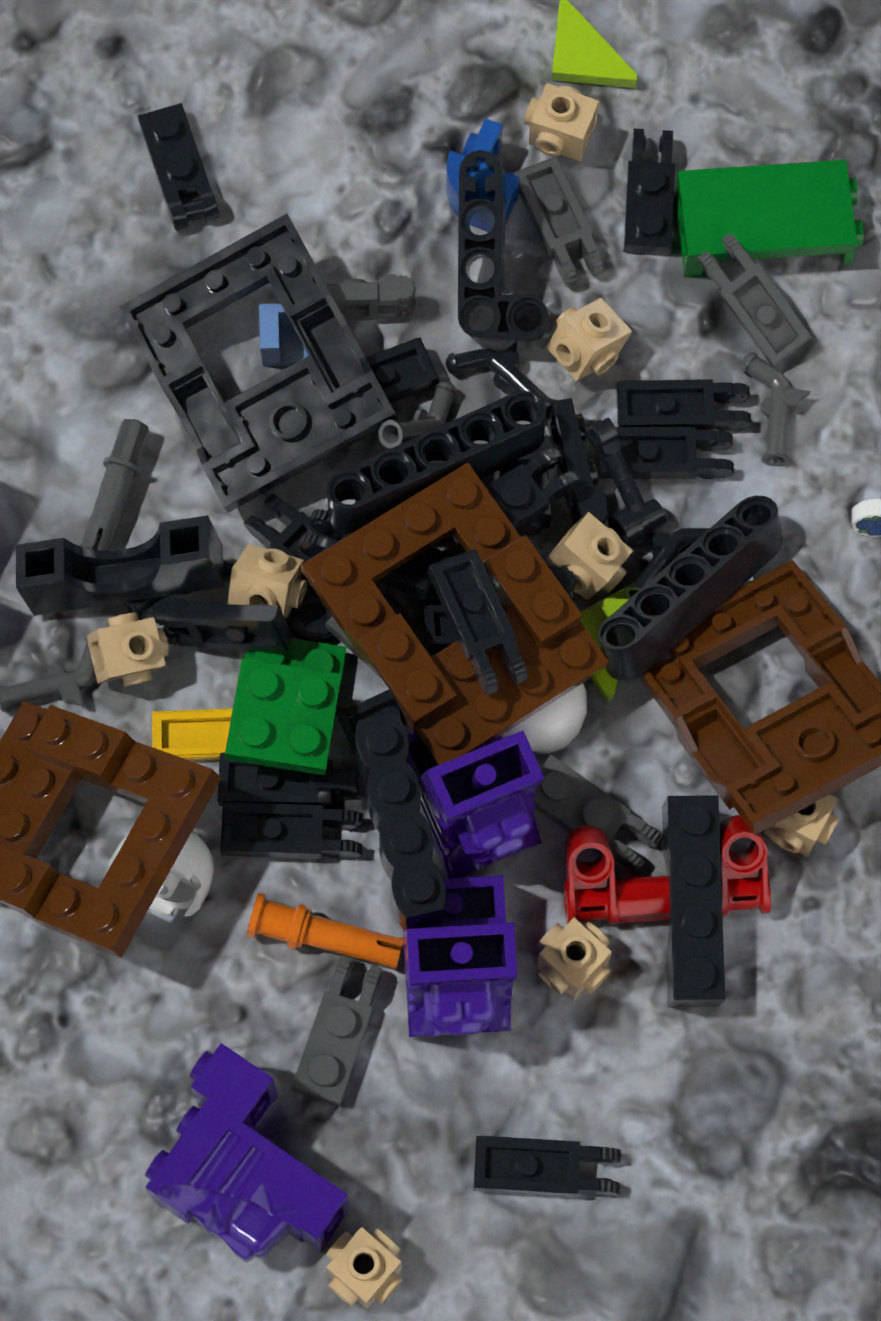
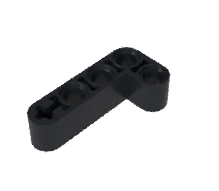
(492, 247)

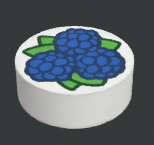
(867, 518)

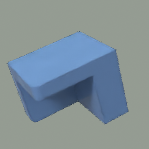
(278, 337)

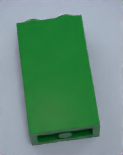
(769, 211)

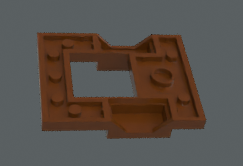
(441, 691)
(797, 750)
(40, 769)

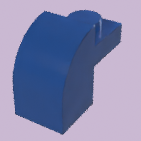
(489, 140)

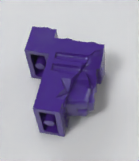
(479, 802)
(465, 967)
(235, 1177)

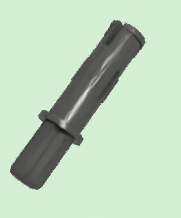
(116, 484)

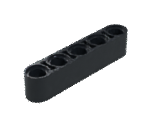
(448, 443)
(691, 587)

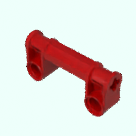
(596, 895)

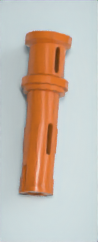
(300, 927)

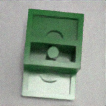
(286, 707)

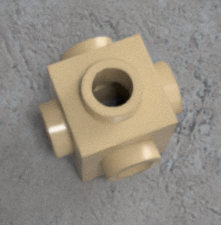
(561, 121)
(588, 339)
(592, 555)
(267, 578)
(112, 651)
(801, 831)
(568, 975)
(368, 1287)

